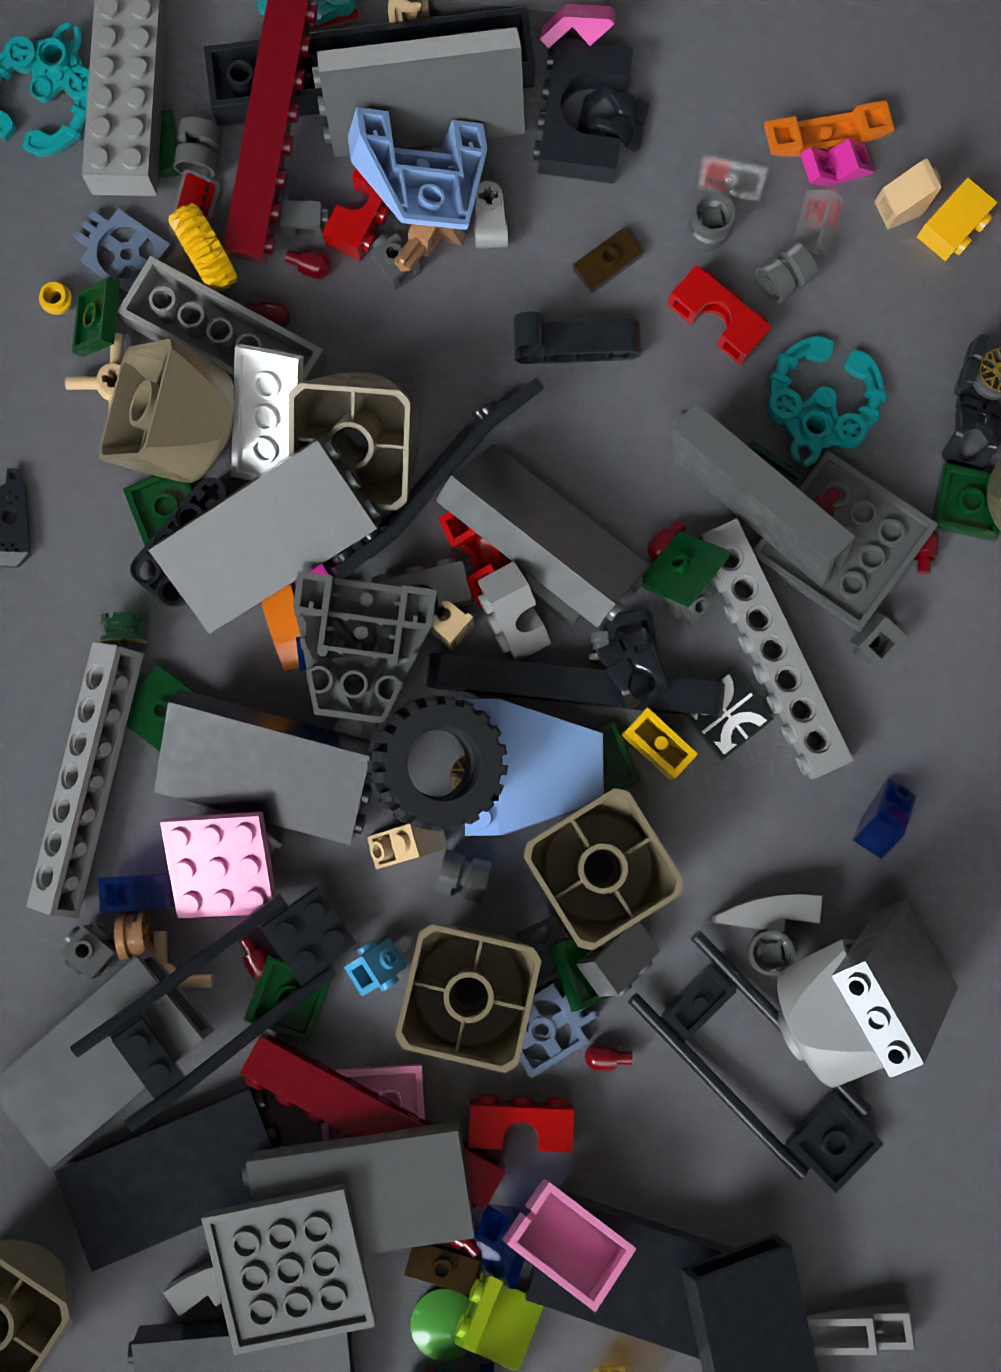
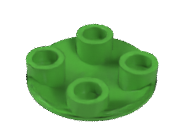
(435, 1323)

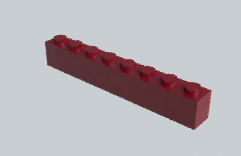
(268, 129)
(349, 1105)

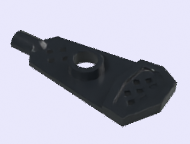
(17, 532)

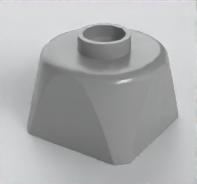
(819, 1020)

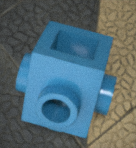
(375, 966)

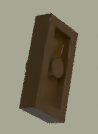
(608, 260)
(443, 1267)

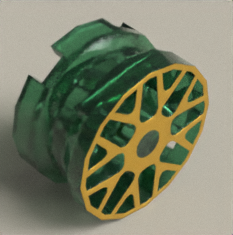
(123, 628)

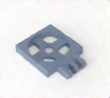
(101, 237)
(577, 1039)

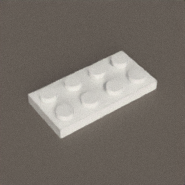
(261, 408)

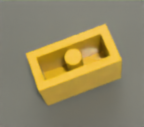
(956, 219)
(659, 744)

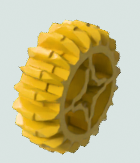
(202, 247)

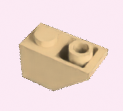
(908, 194)
(404, 844)

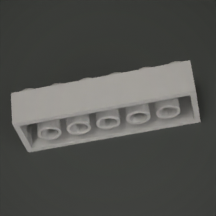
(125, 97)
(181, 309)

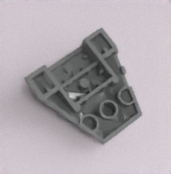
(359, 642)

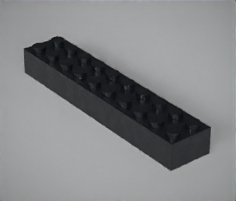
(233, 64)

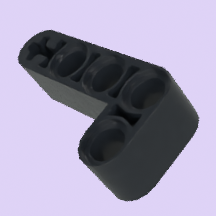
(574, 340)
(159, 582)

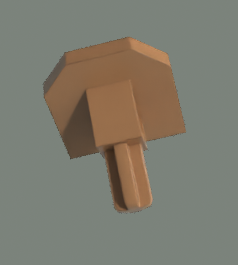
(422, 241)

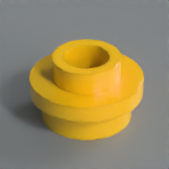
(53, 289)

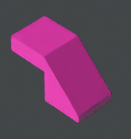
(587, 20)
(840, 164)

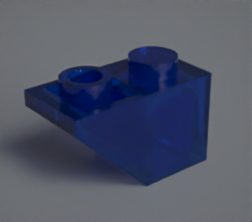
(885, 819)
(135, 893)
(498, 1257)

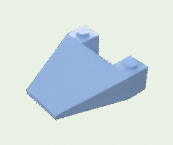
(416, 183)
(549, 772)

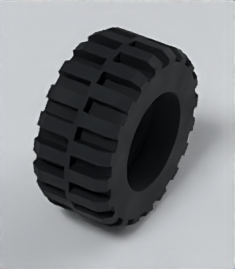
(481, 772)

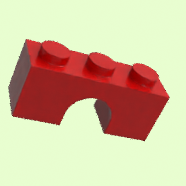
(354, 230)
(703, 294)
(483, 554)
(492, 1117)

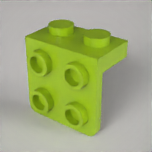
(497, 1323)

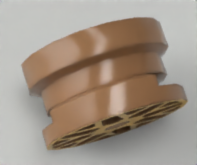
(133, 933)

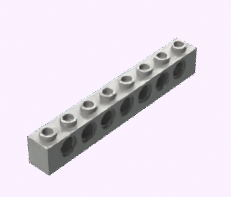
(804, 689)
(84, 781)

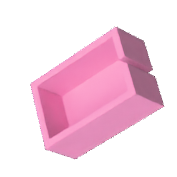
(569, 1245)

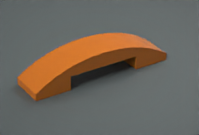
(864, 124)
(283, 625)

